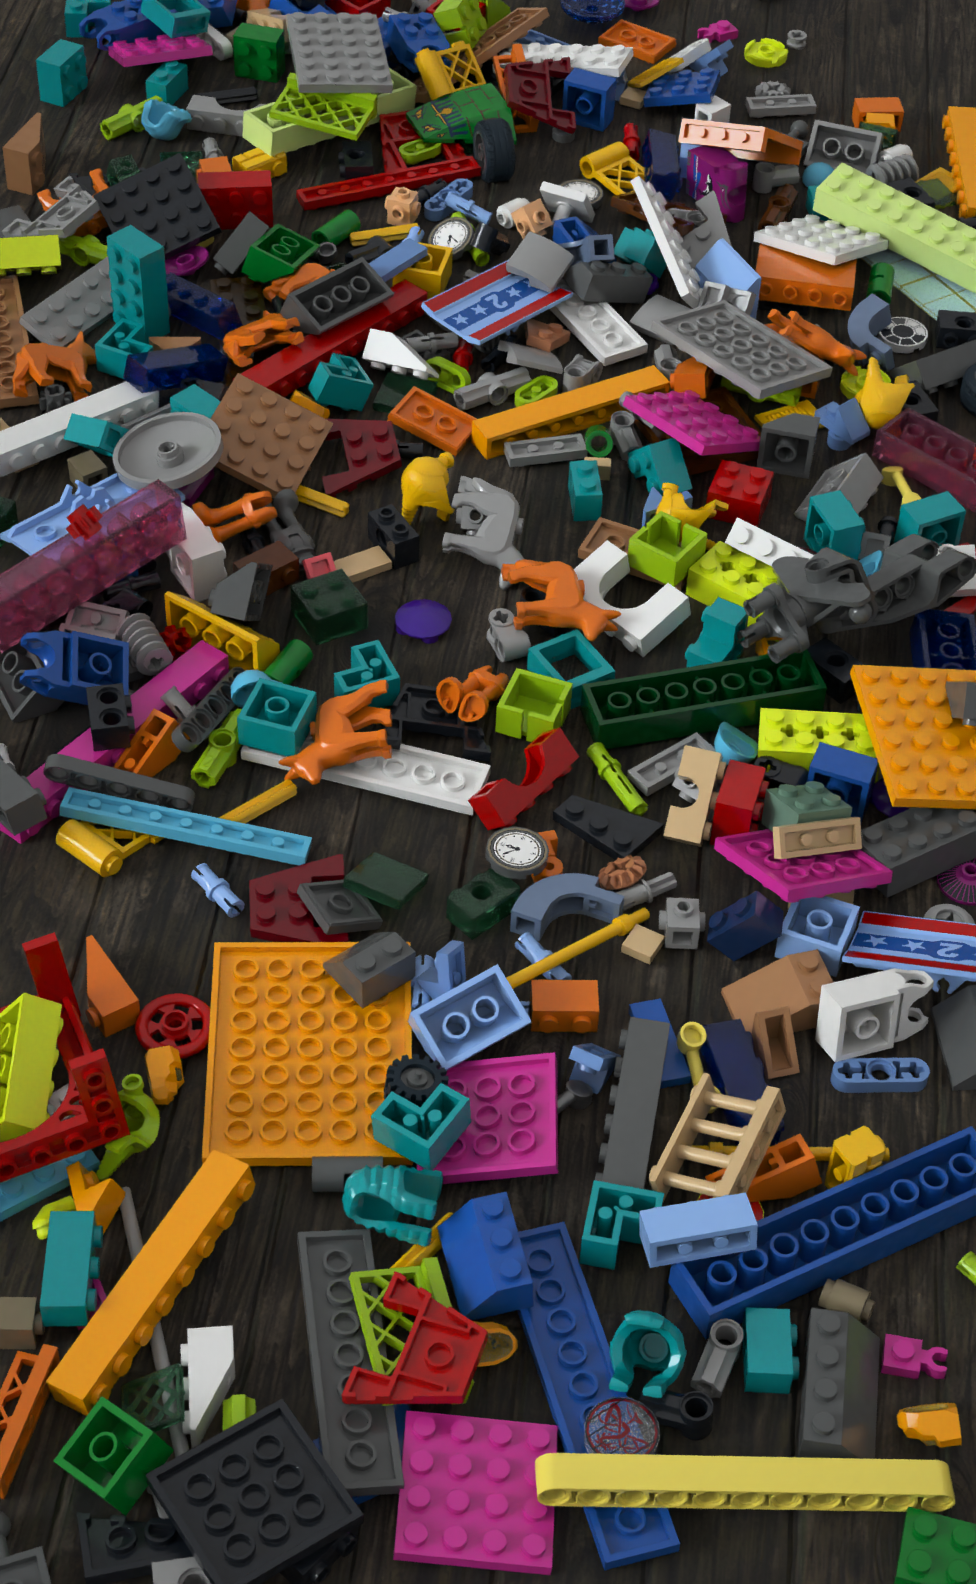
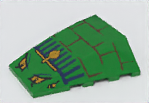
(458, 113)

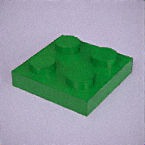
(936, 1550)

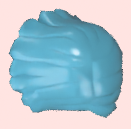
(163, 119)

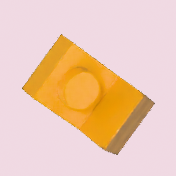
(93, 1195)

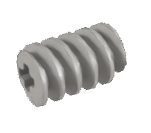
(894, 169)
(145, 644)

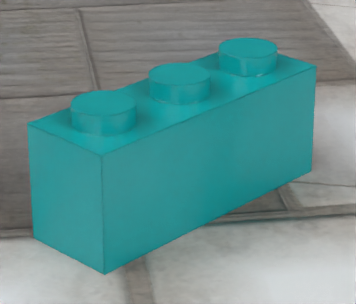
(70, 1268)

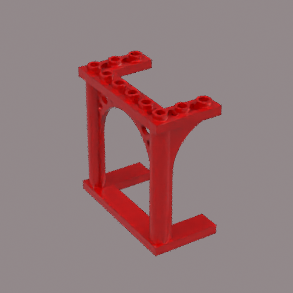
(100, 1112)

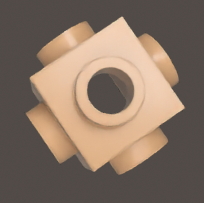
(402, 206)
(532, 218)

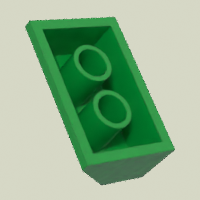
(277, 254)

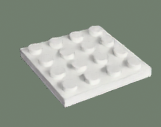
(821, 239)

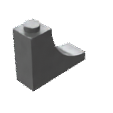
(237, 245)

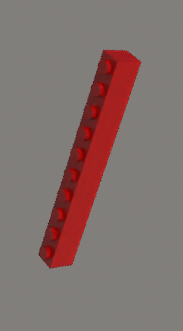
(297, 363)

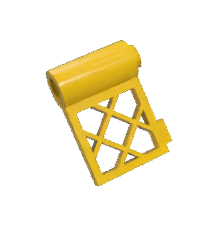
(438, 75)
(610, 162)
(97, 846)

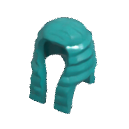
(380, 1194)
(649, 1343)

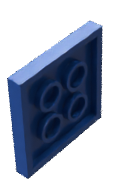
(683, 88)

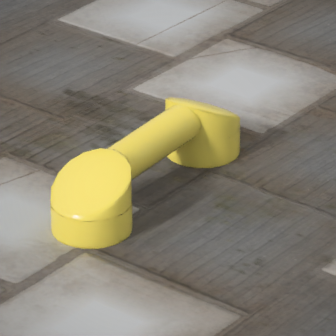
(894, 477)
(689, 1042)

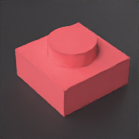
(318, 565)

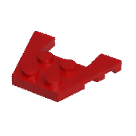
(435, 1359)

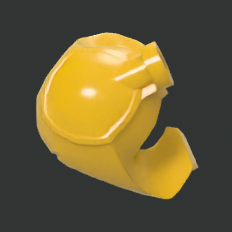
(882, 400)
(425, 485)
(674, 505)

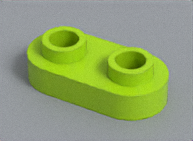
(418, 151)
(449, 374)
(535, 390)

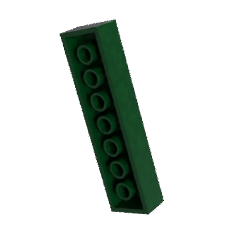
(698, 698)

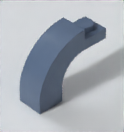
(591, 249)
(864, 324)
(562, 896)

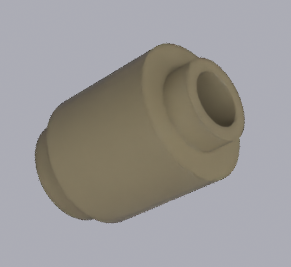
(847, 1298)

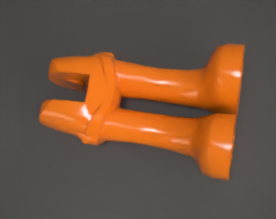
(245, 505)
(472, 694)

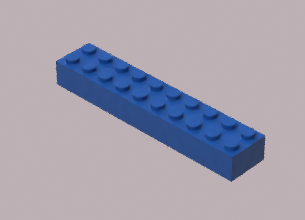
(835, 1233)

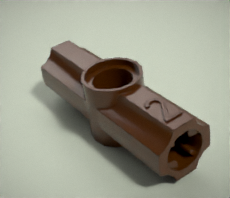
(779, 206)

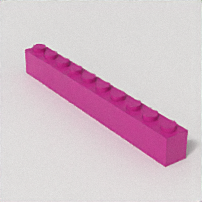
(193, 676)

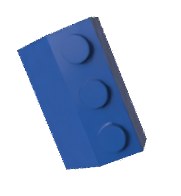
(486, 1258)

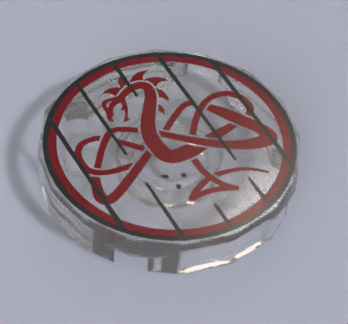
(621, 1427)

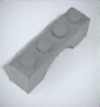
(211, 117)

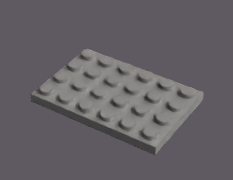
(338, 53)
(741, 349)

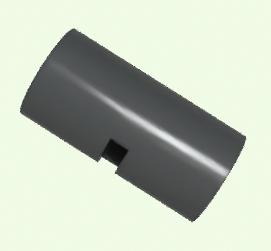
(331, 1172)

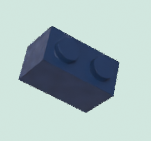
(745, 926)

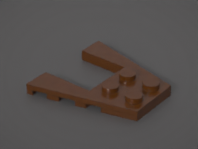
(629, 204)

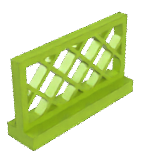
(346, 104)
(425, 1276)

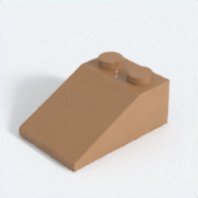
(26, 157)
(786, 982)

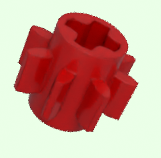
(84, 522)
(177, 640)

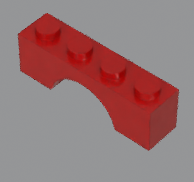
(547, 759)

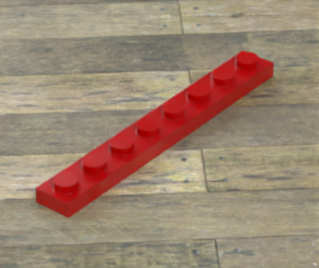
(385, 183)

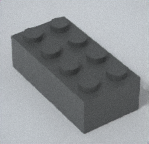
(920, 844)

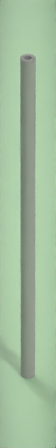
(157, 1341)

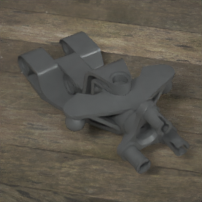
(839, 596)

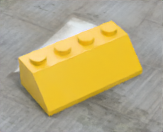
(241, 644)

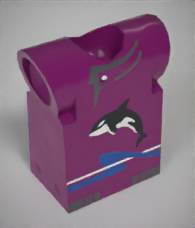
(718, 171)

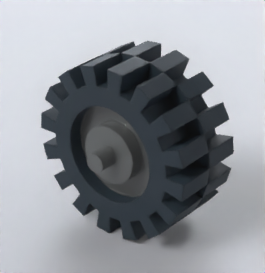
(414, 1078)

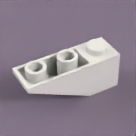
(390, 351)
(209, 1378)

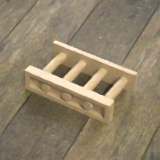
(739, 1165)

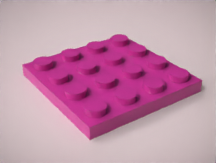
(160, 50)
(694, 422)
(804, 875)
(511, 1119)
(474, 1494)

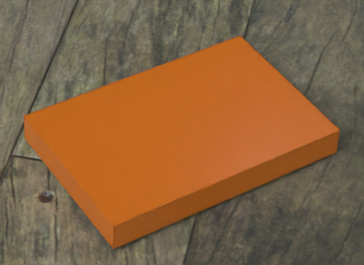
(646, 43)
(433, 420)

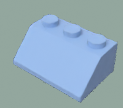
(727, 267)
(468, 1018)

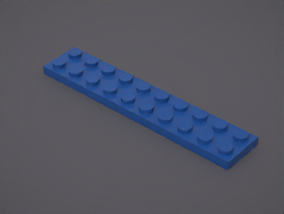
(576, 1376)

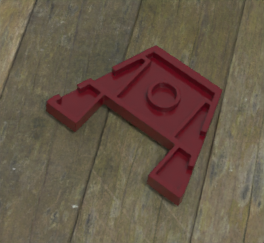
(530, 92)
(369, 452)
(280, 913)

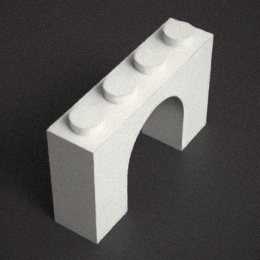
(761, 543)
(640, 626)

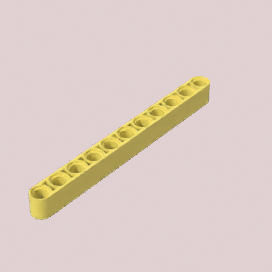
(742, 1482)

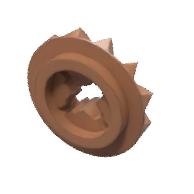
(622, 873)

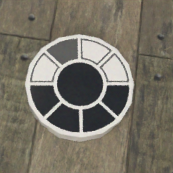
(904, 335)

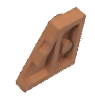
(545, 336)

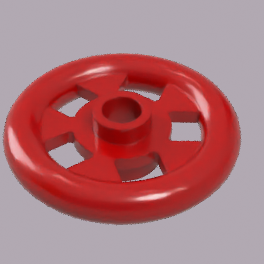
(174, 1018)

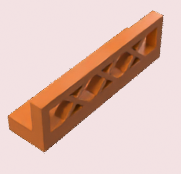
(517, 55)
(28, 1409)

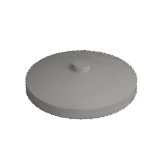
(168, 448)

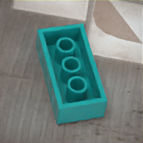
(138, 280)

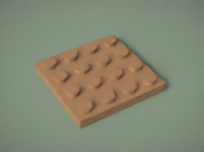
(267, 436)

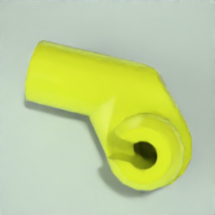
(41, 1221)

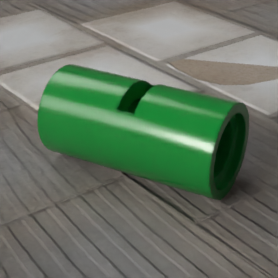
(337, 229)
(881, 281)
(604, 449)
(290, 662)

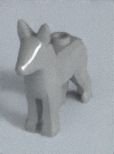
(497, 533)

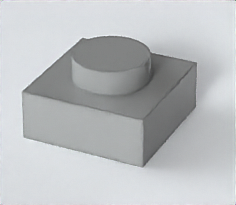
(873, 542)

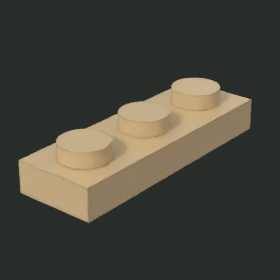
(817, 837)

